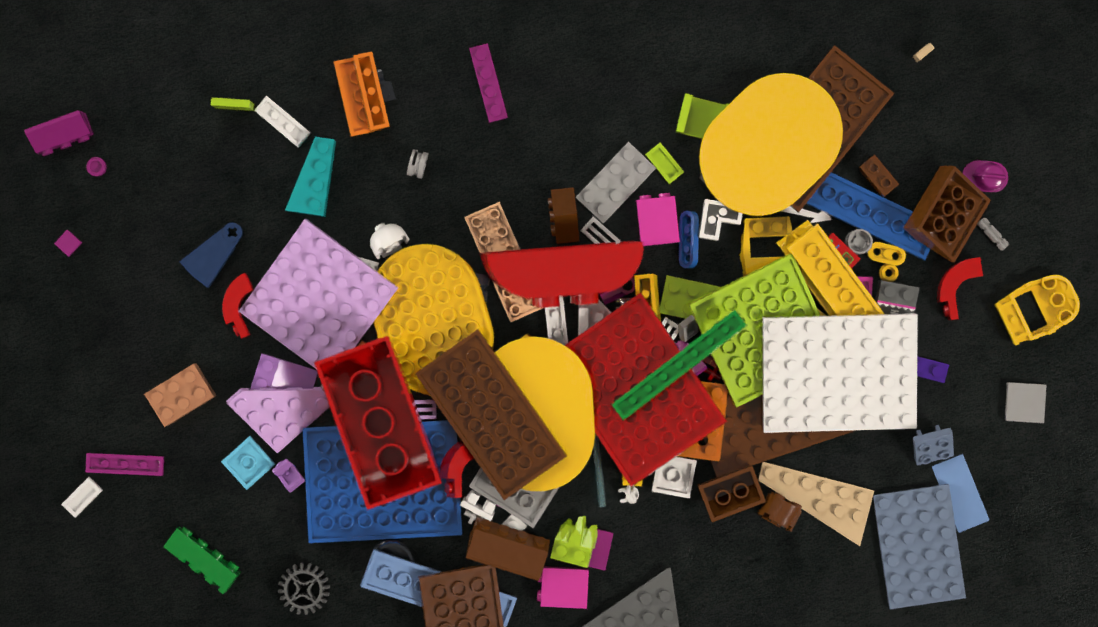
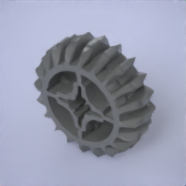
(310, 595)

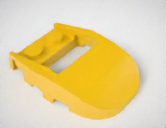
(761, 228)
(1055, 300)

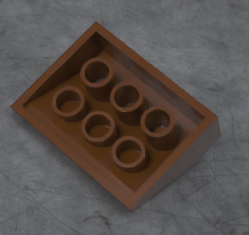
(947, 213)

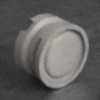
(419, 165)

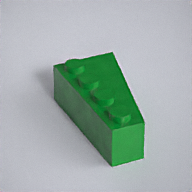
(203, 559)

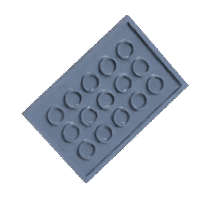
(919, 546)

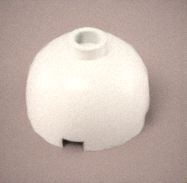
(387, 239)

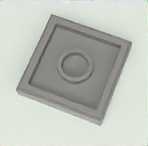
(1025, 402)

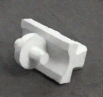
(471, 504)

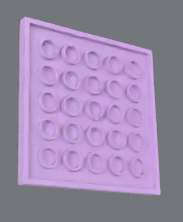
(317, 296)

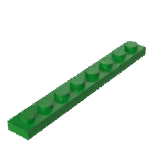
(679, 364)

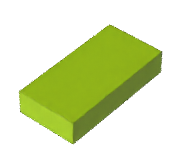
(664, 163)

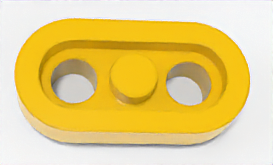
(885, 254)

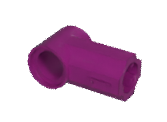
(611, 296)

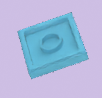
(248, 462)

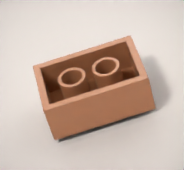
(180, 395)

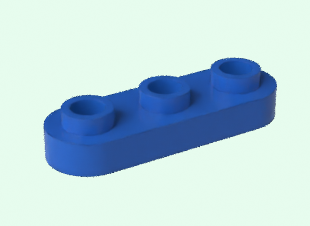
(688, 239)

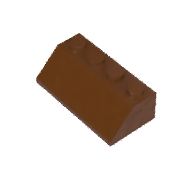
(507, 548)

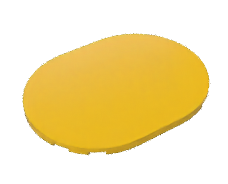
(770, 144)
(432, 308)
(561, 395)

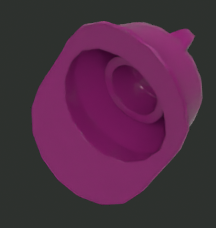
(987, 175)

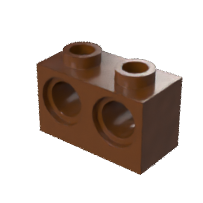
(878, 176)

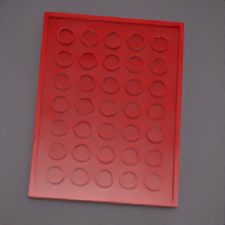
(618, 357)

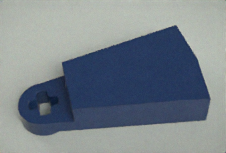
(211, 256)

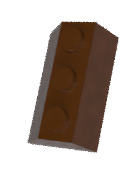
(731, 493)

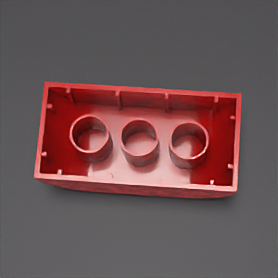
(564, 271)
(378, 422)

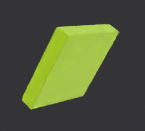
(234, 104)

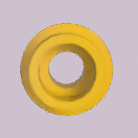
(893, 277)

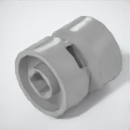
(859, 241)

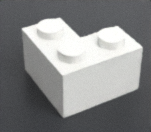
(712, 216)

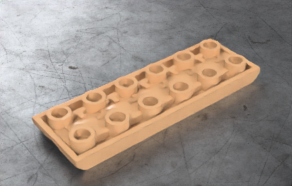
(494, 234)

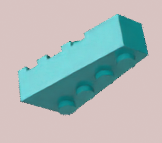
(313, 183)

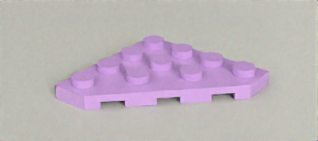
(279, 413)

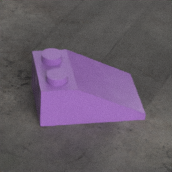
(282, 374)

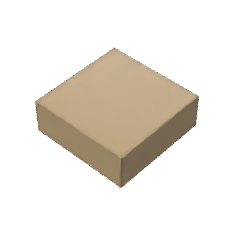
(923, 52)

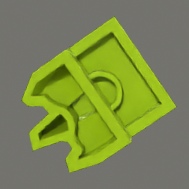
(575, 542)

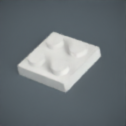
(675, 477)

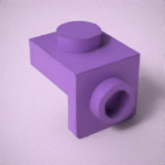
(288, 475)

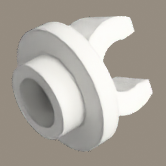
(631, 494)

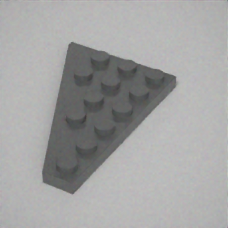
(646, 606)

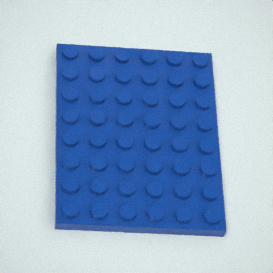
(337, 506)

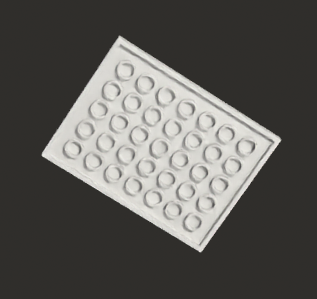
(839, 372)

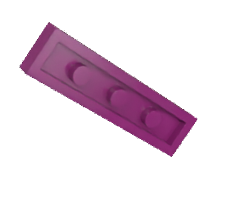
(488, 83)
(124, 464)

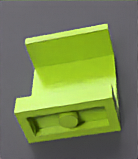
(697, 115)

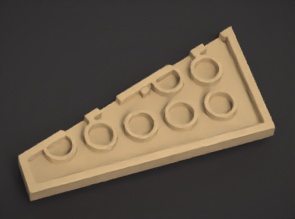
(831, 501)

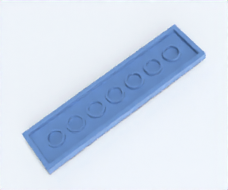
(400, 580)

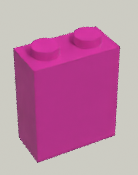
(657, 220)
(563, 587)

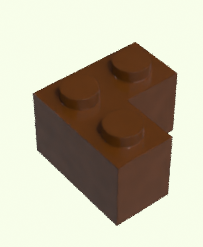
(564, 215)

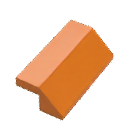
(361, 94)

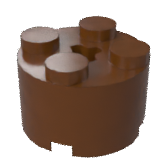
(780, 512)

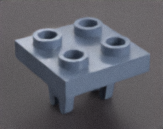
(933, 445)

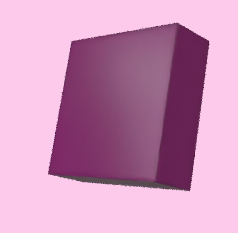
(68, 243)

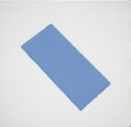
(965, 499)

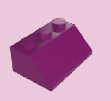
(59, 132)

